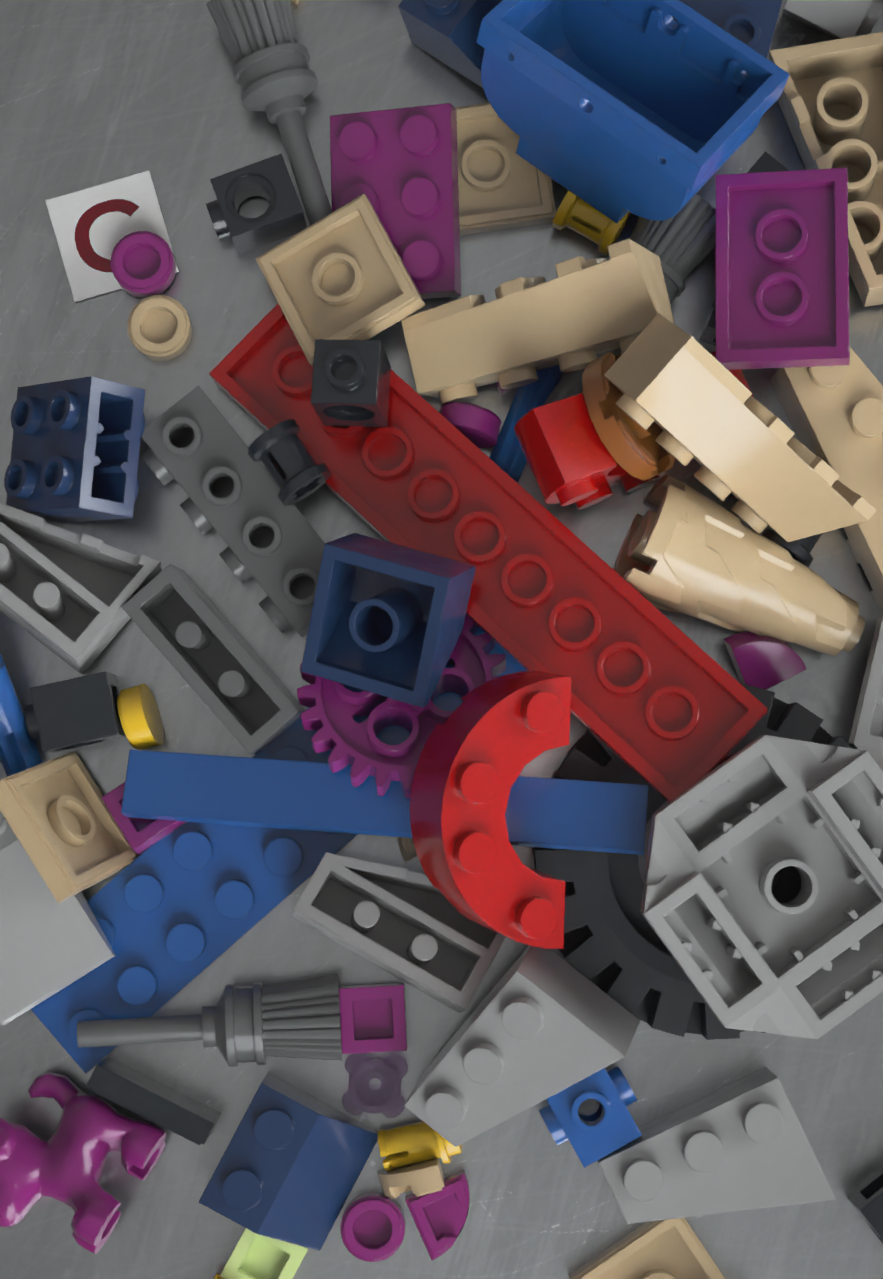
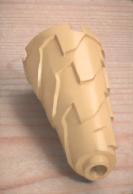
(715, 568)

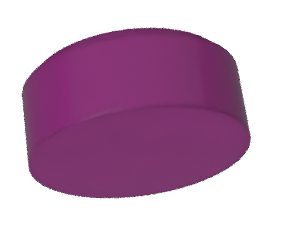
(143, 264)
(473, 421)
(373, 1227)

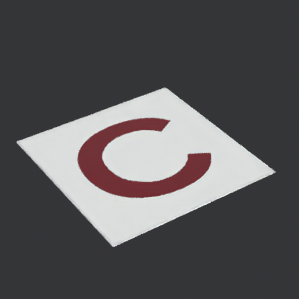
(93, 223)

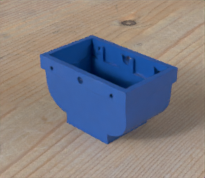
(624, 97)

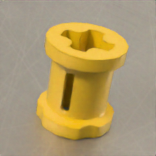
(588, 222)

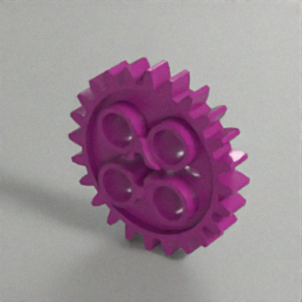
(358, 742)

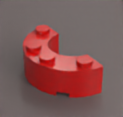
(569, 455)
(463, 798)

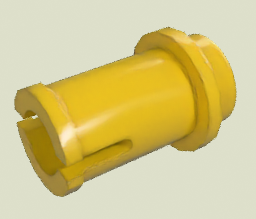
(413, 1145)

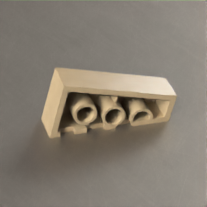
(838, 123)
(841, 421)

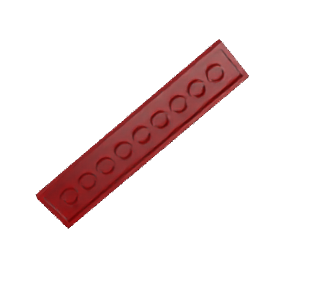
(533, 580)

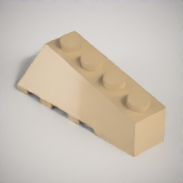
(536, 324)
(731, 436)

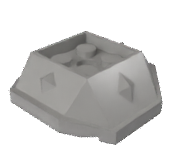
(711, 875)

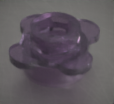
(361, 1097)

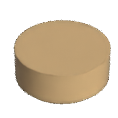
(160, 328)

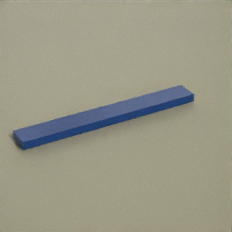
(316, 799)

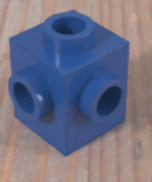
(600, 1129)

